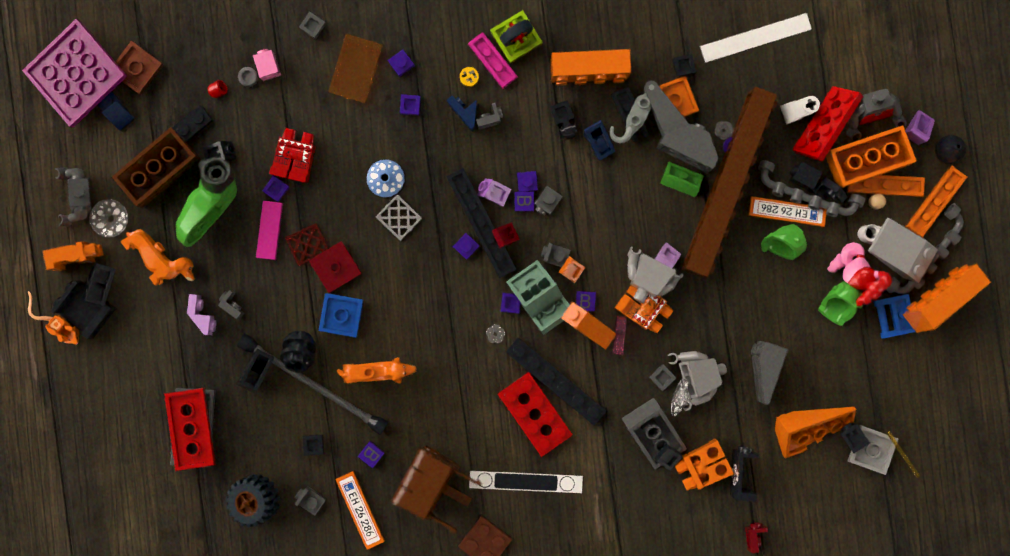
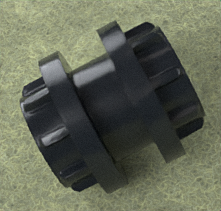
(298, 351)

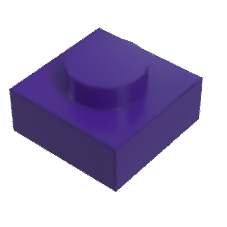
(401, 63)
(527, 181)
(466, 246)

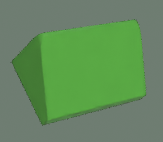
(682, 179)

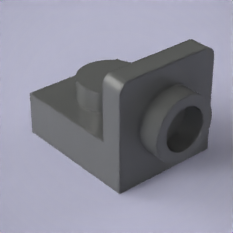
(487, 120)
(547, 201)
(555, 255)
(232, 308)
(309, 500)

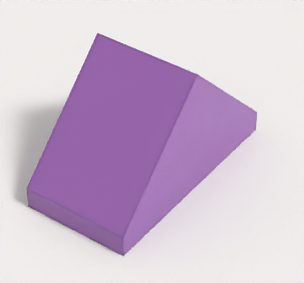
(920, 128)

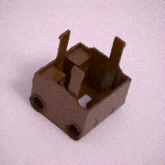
(426, 482)

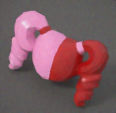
(860, 274)

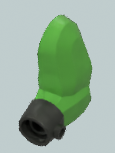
(207, 202)

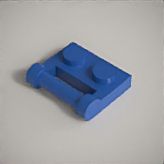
(898, 306)

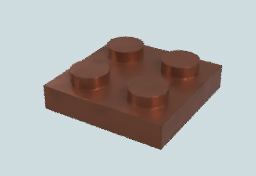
(138, 67)
(485, 539)

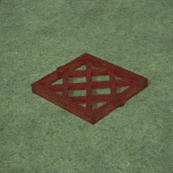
(301, 232)

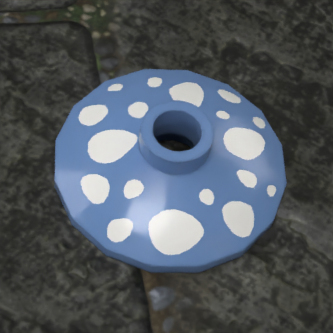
(394, 182)

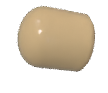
(877, 201)

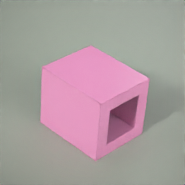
(266, 64)

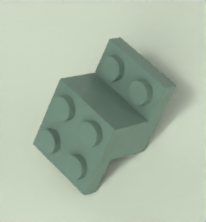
(539, 296)

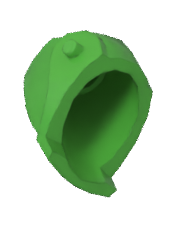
(785, 242)
(840, 303)

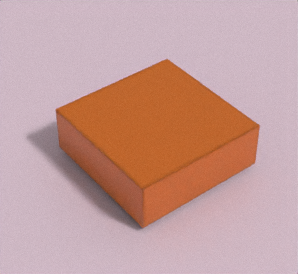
(571, 269)

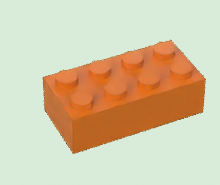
(590, 66)
(870, 157)
(946, 297)

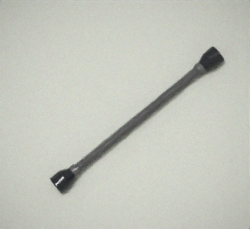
(376, 423)

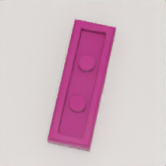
(492, 60)
(269, 230)

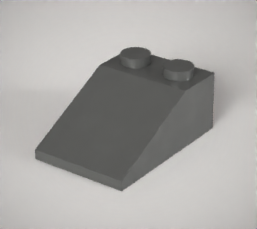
(766, 364)
(652, 430)

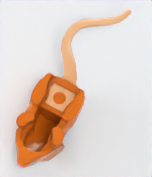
(57, 326)

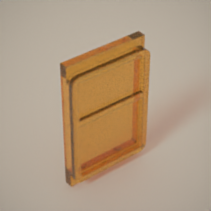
(355, 68)

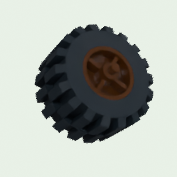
(252, 500)

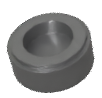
(248, 76)

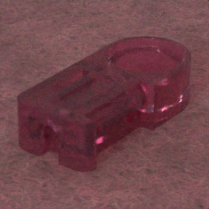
(620, 330)

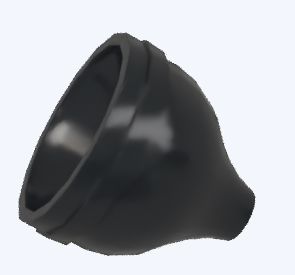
(950, 149)

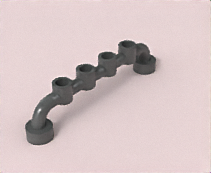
(798, 195)
(951, 236)

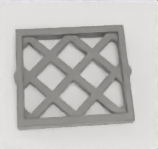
(388, 207)

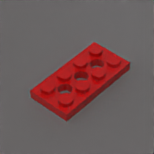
(828, 133)
(199, 419)
(532, 427)

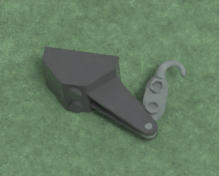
(678, 139)

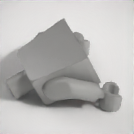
(650, 276)
(701, 375)

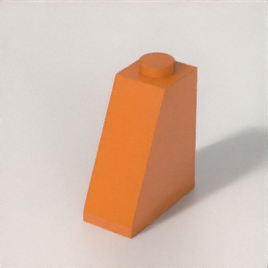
(588, 325)

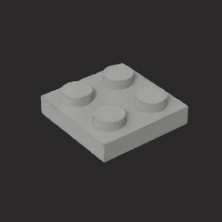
(875, 455)

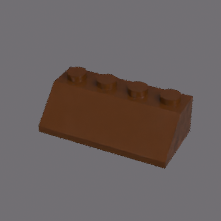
(156, 168)

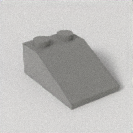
(902, 250)

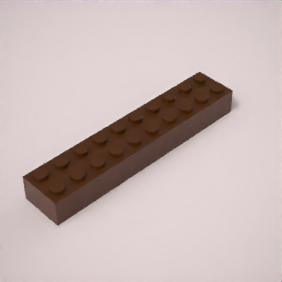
(728, 182)

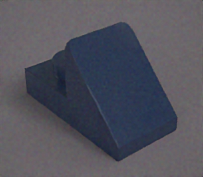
(115, 111)
(467, 115)
(599, 140)

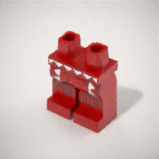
(293, 158)

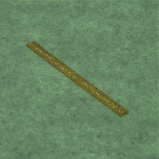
(903, 454)

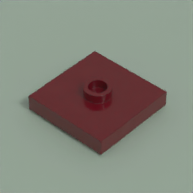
(335, 267)

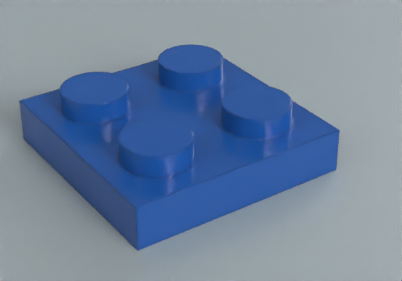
(341, 315)

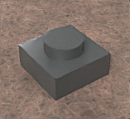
(312, 25)
(662, 377)

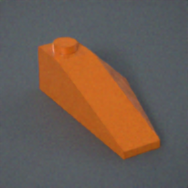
(804, 427)

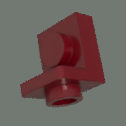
(505, 235)
(752, 539)

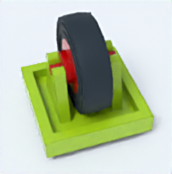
(516, 36)

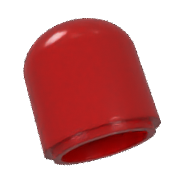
(215, 91)

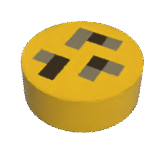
(469, 77)

